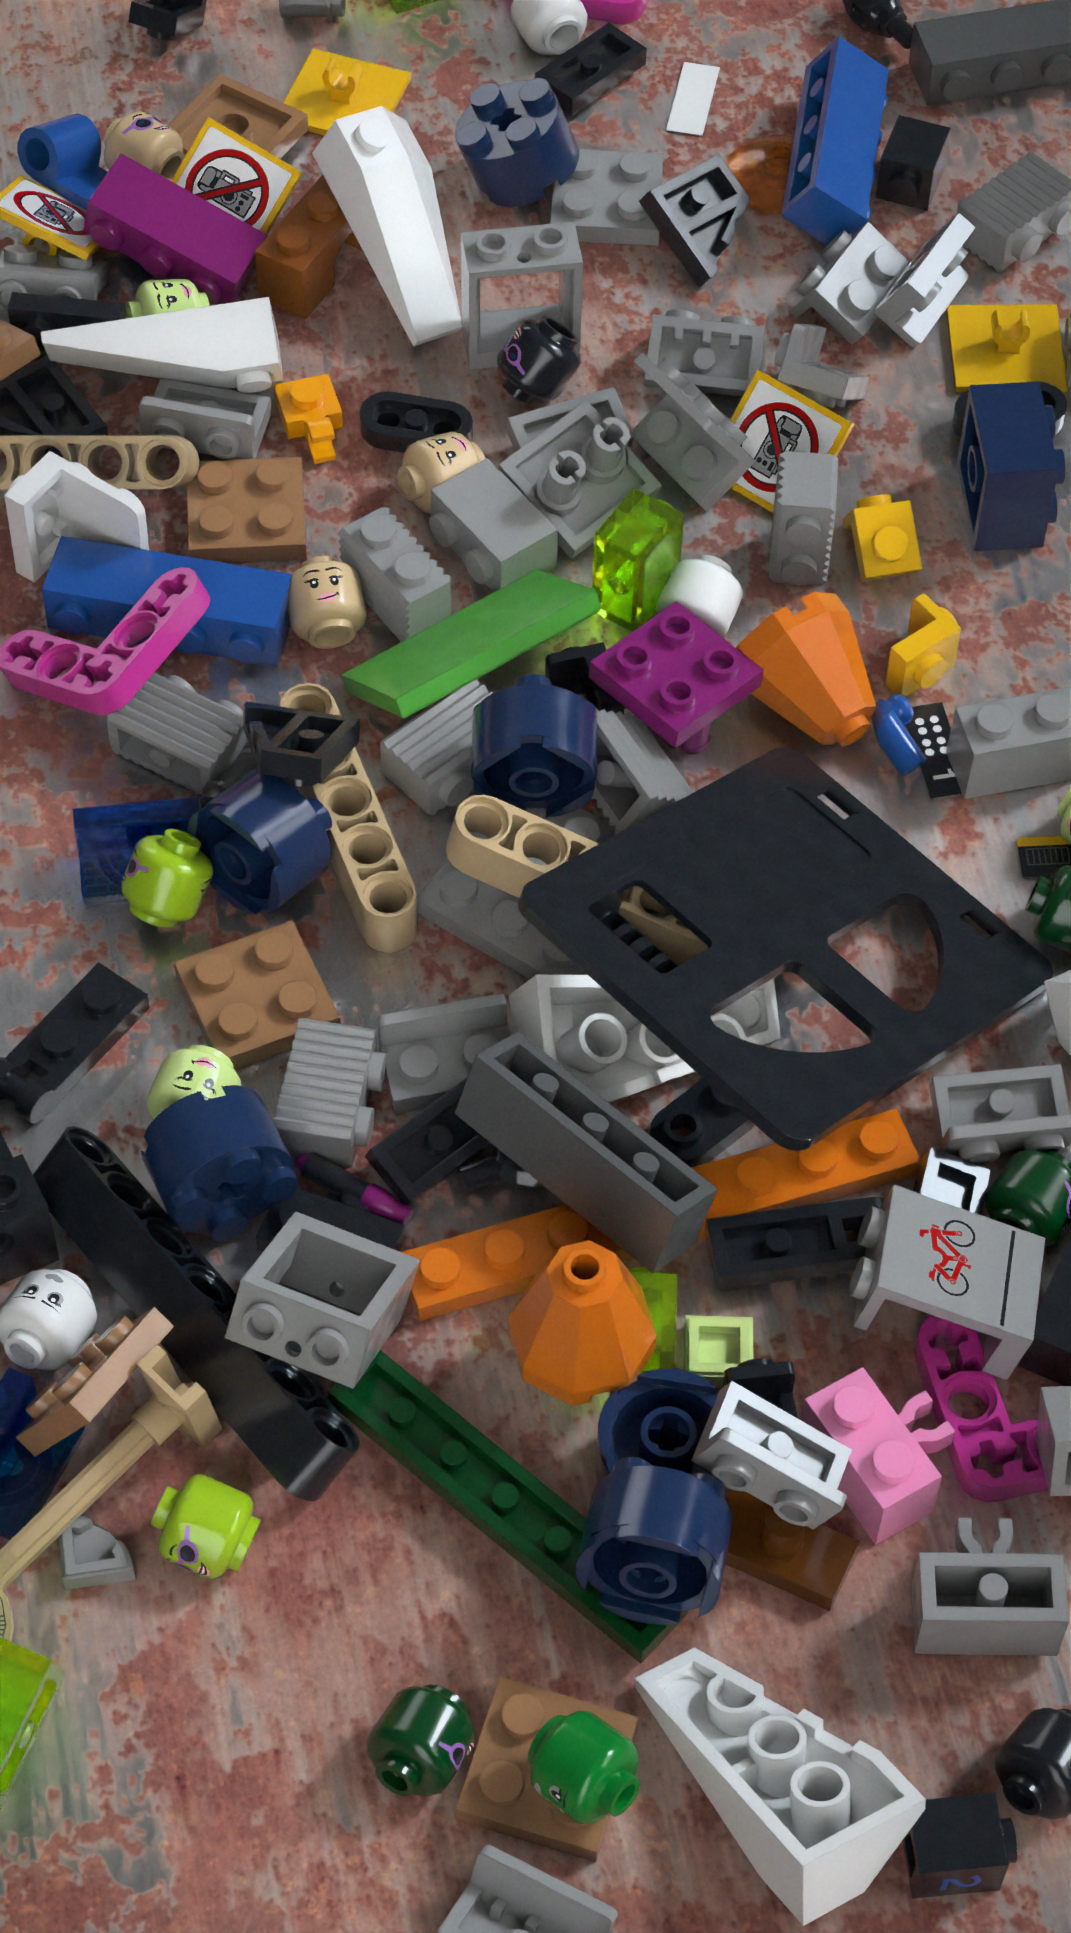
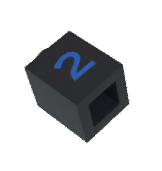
(913, 162)
(959, 1847)

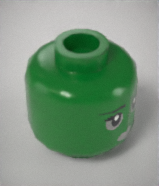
(584, 1767)

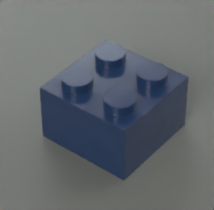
(1009, 466)

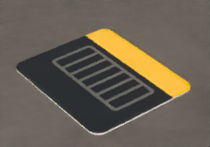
(1043, 855)

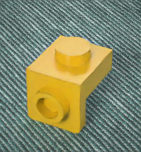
(884, 537)
(927, 651)

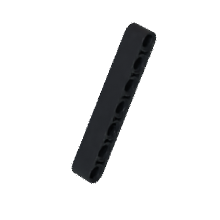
(157, 1266)

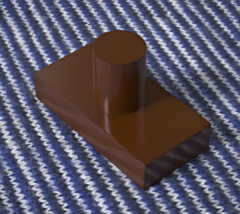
(788, 1555)

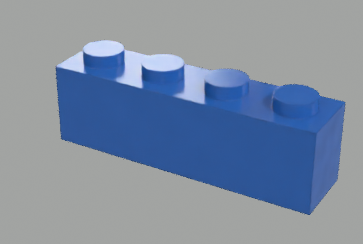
(836, 142)
(99, 583)

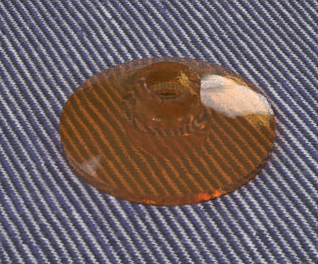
(762, 170)

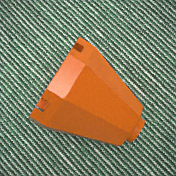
(813, 670)
(582, 1325)

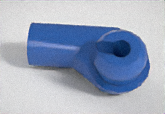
(892, 735)

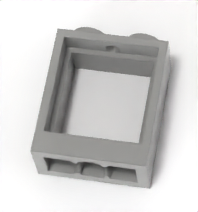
(517, 253)
(332, 1268)

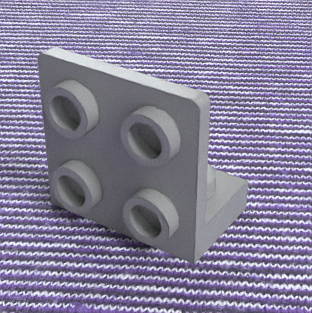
(691, 437)

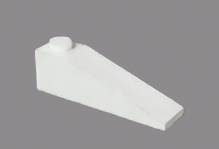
(395, 215)
(202, 345)
(607, 1045)
(794, 1797)

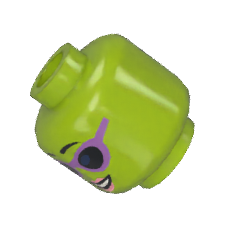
(167, 878)
(205, 1526)

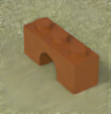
(301, 252)

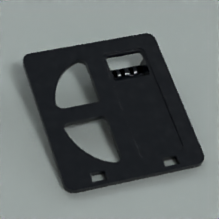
(767, 888)

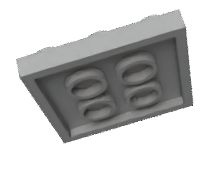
(491, 917)

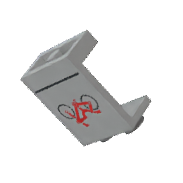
(952, 1269)

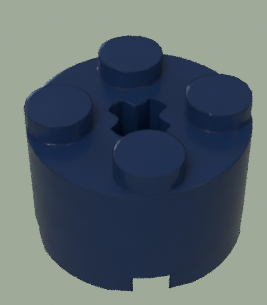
(516, 141)
(535, 746)
(262, 841)
(218, 1162)
(654, 1415)
(655, 1541)

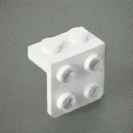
(68, 501)

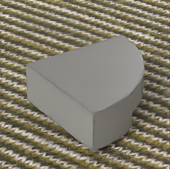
(92, 1556)

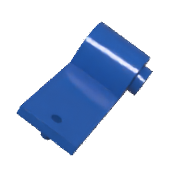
(64, 156)

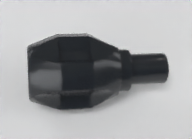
(881, 18)

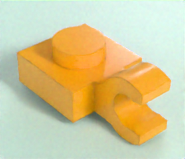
(310, 410)

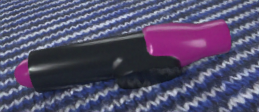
(353, 1189)

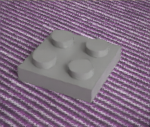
(606, 195)

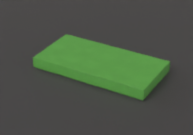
(471, 643)

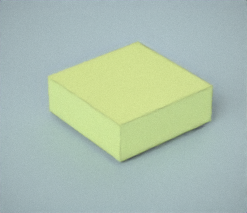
(716, 1345)

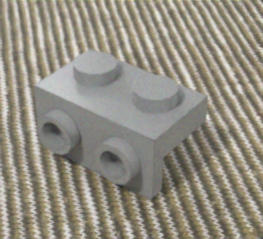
(60, 276)
(851, 281)
(822, 383)
(211, 418)
(1001, 1112)
(773, 1457)
(519, 1898)

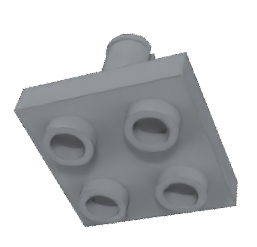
(579, 474)

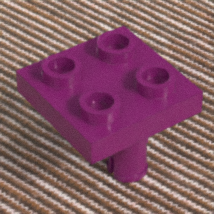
(676, 676)

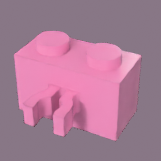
(888, 1471)

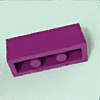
(172, 231)

